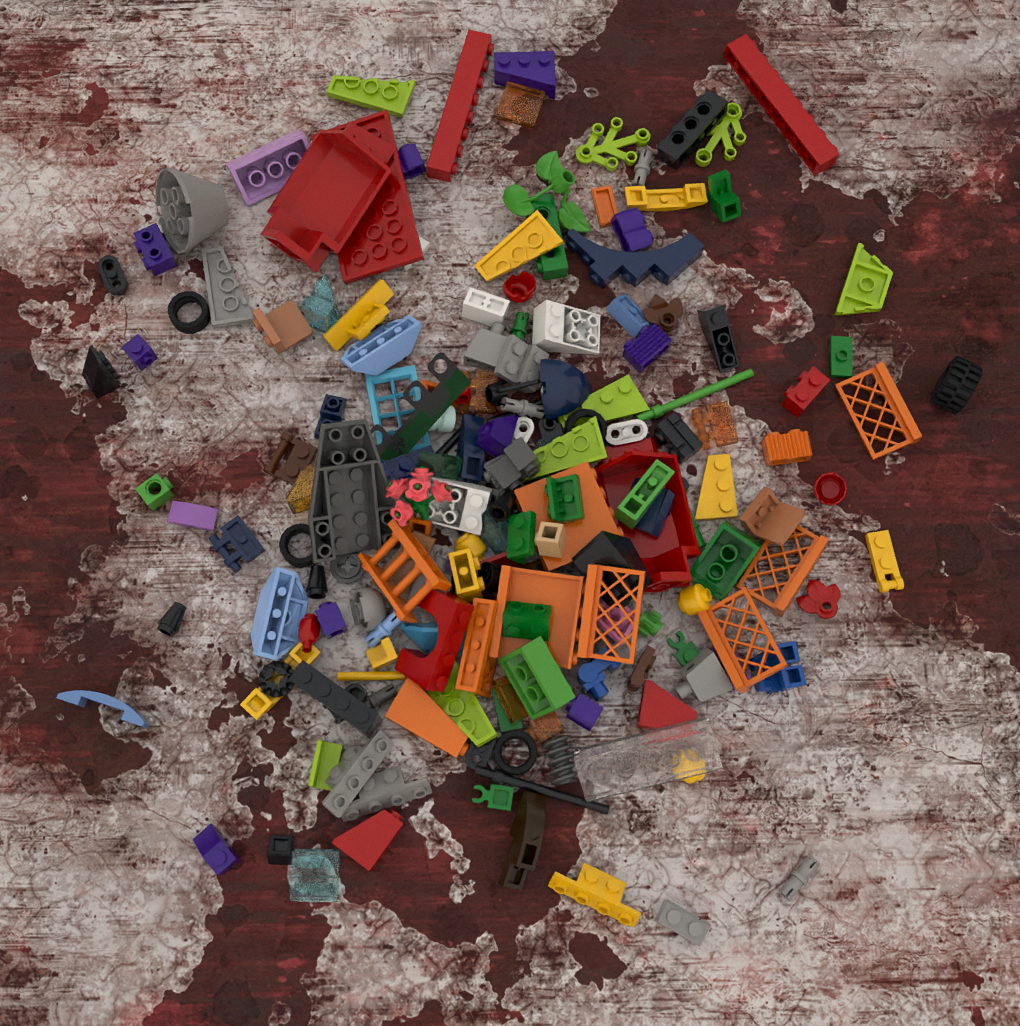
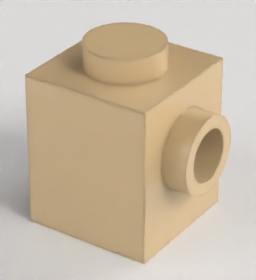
(551, 539)

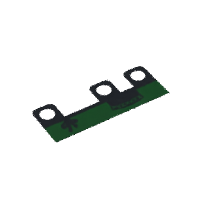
(426, 412)

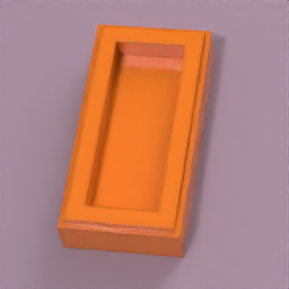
(604, 205)

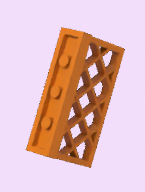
(896, 407)
(795, 579)
(591, 610)
(727, 653)
(476, 667)

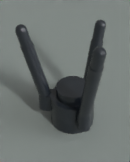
(495, 392)

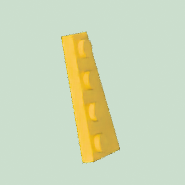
(519, 247)

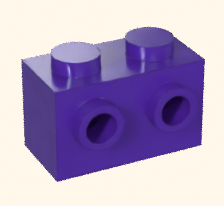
(155, 249)

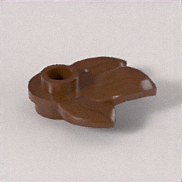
(661, 311)

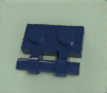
(242, 539)

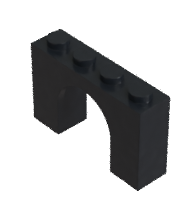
(336, 698)

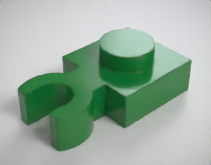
(685, 652)
(498, 797)

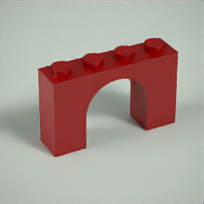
(452, 619)

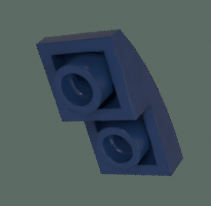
(331, 411)

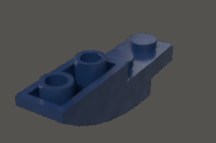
(472, 454)

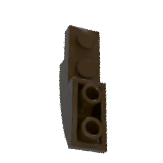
(527, 840)

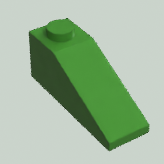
(643, 494)

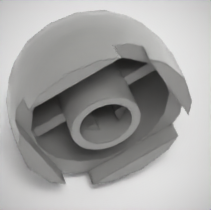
(368, 608)

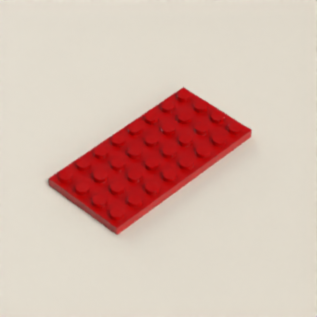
(387, 231)

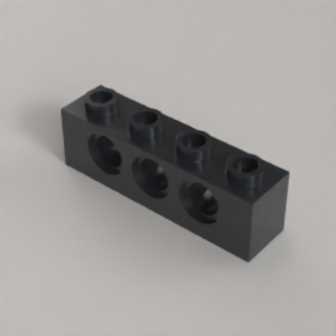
(676, 154)

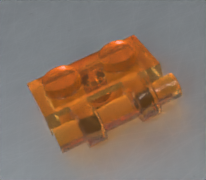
(481, 381)
(721, 425)

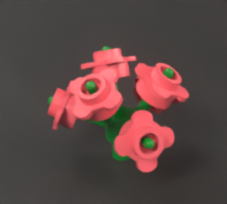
(416, 493)

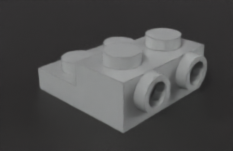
(520, 363)

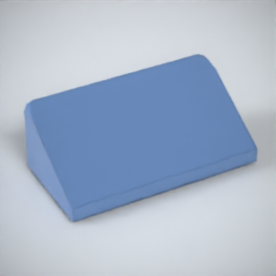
(628, 314)

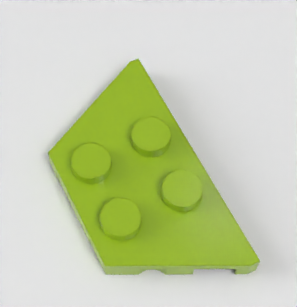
(864, 285)

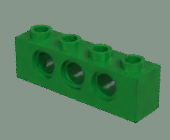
(555, 266)

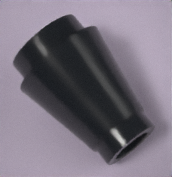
(502, 506)
(317, 583)
(172, 619)

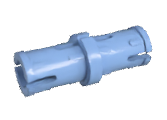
(384, 629)

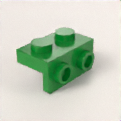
(564, 499)
(521, 536)
(526, 620)

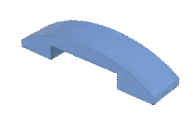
(81, 697)

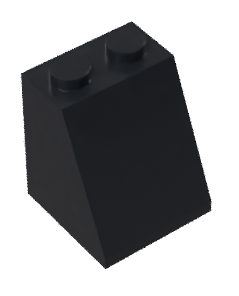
(613, 551)

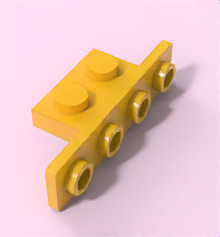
(361, 316)
(598, 892)

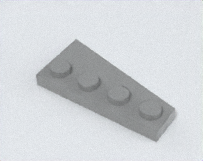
(225, 296)

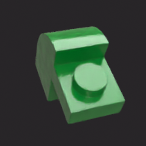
(721, 198)

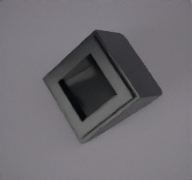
(280, 849)

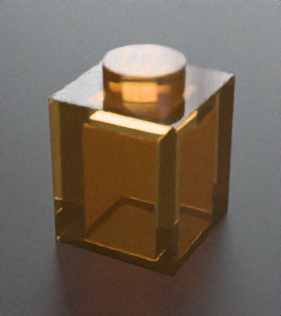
(545, 727)

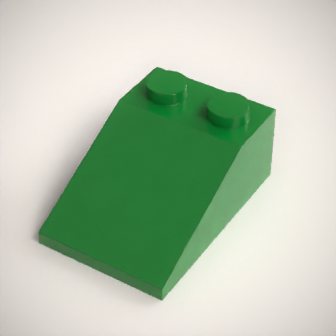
(724, 560)

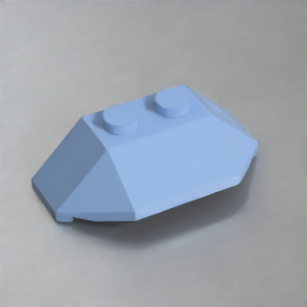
(383, 346)
(278, 615)

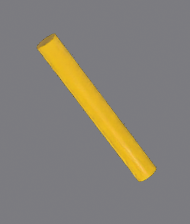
(370, 676)

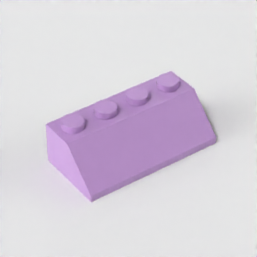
(267, 167)

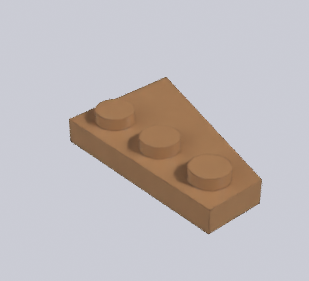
(428, 543)

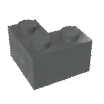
(515, 465)

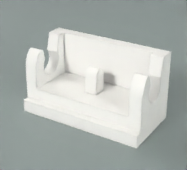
(484, 307)

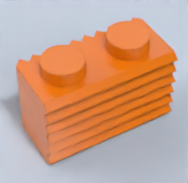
(786, 448)

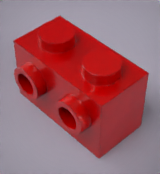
(805, 392)

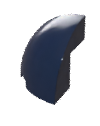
(563, 387)

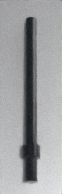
(498, 776)

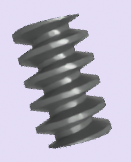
(560, 760)

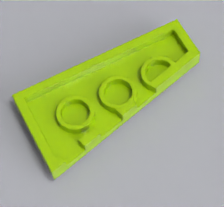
(373, 93)
(613, 402)
(573, 448)
(464, 710)

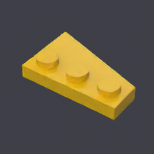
(717, 490)

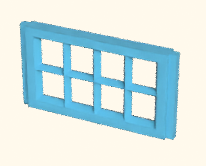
(390, 376)

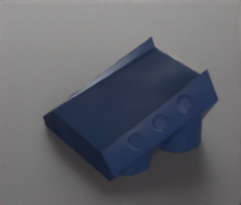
(654, 518)

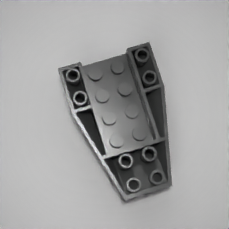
(348, 493)

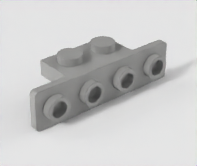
(354, 771)
(384, 791)

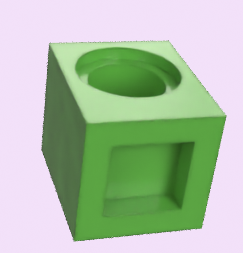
(146, 489)

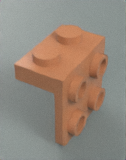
(282, 326)
(770, 518)

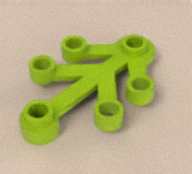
(721, 132)
(611, 147)

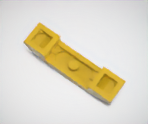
(666, 199)
(258, 702)

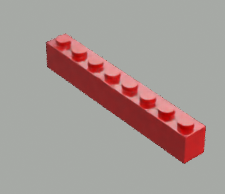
(781, 104)
(459, 106)

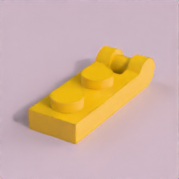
(884, 561)

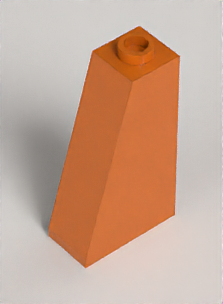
(425, 719)

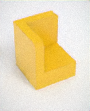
(382, 655)

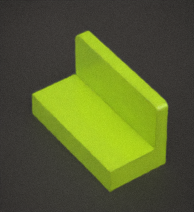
(326, 757)

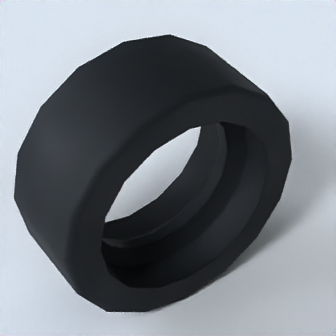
(184, 298)
(572, 418)
(284, 541)
(527, 739)

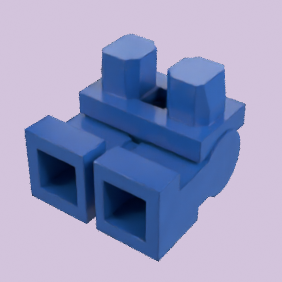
(591, 675)
(785, 679)

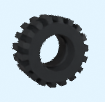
(956, 385)

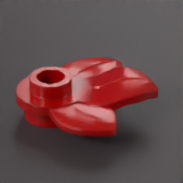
(817, 597)

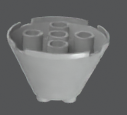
(189, 208)

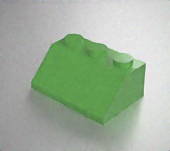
(536, 678)

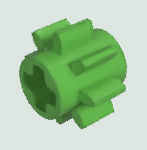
(650, 623)

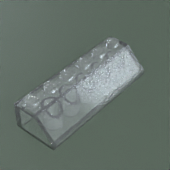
(647, 759)

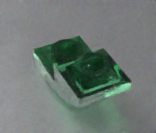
(442, 465)

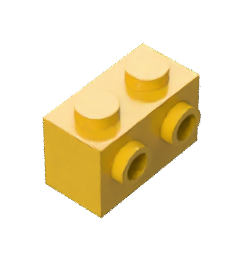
(465, 574)

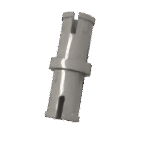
(642, 169)
(522, 407)
(799, 877)

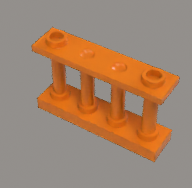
(423, 564)

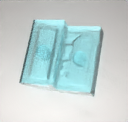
(315, 875)

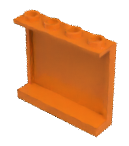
(578, 533)
(545, 588)

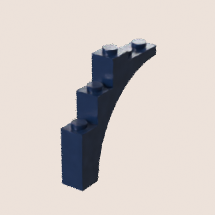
(634, 267)

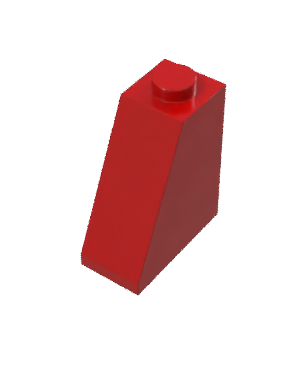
(661, 708)
(370, 838)

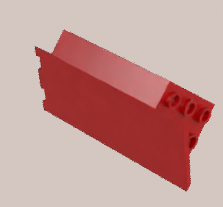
(328, 194)
(668, 553)

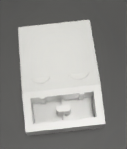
(565, 329)
(465, 508)

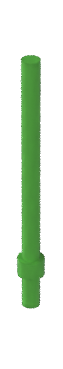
(658, 411)

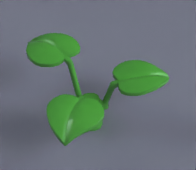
(560, 180)

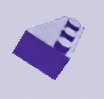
(528, 69)

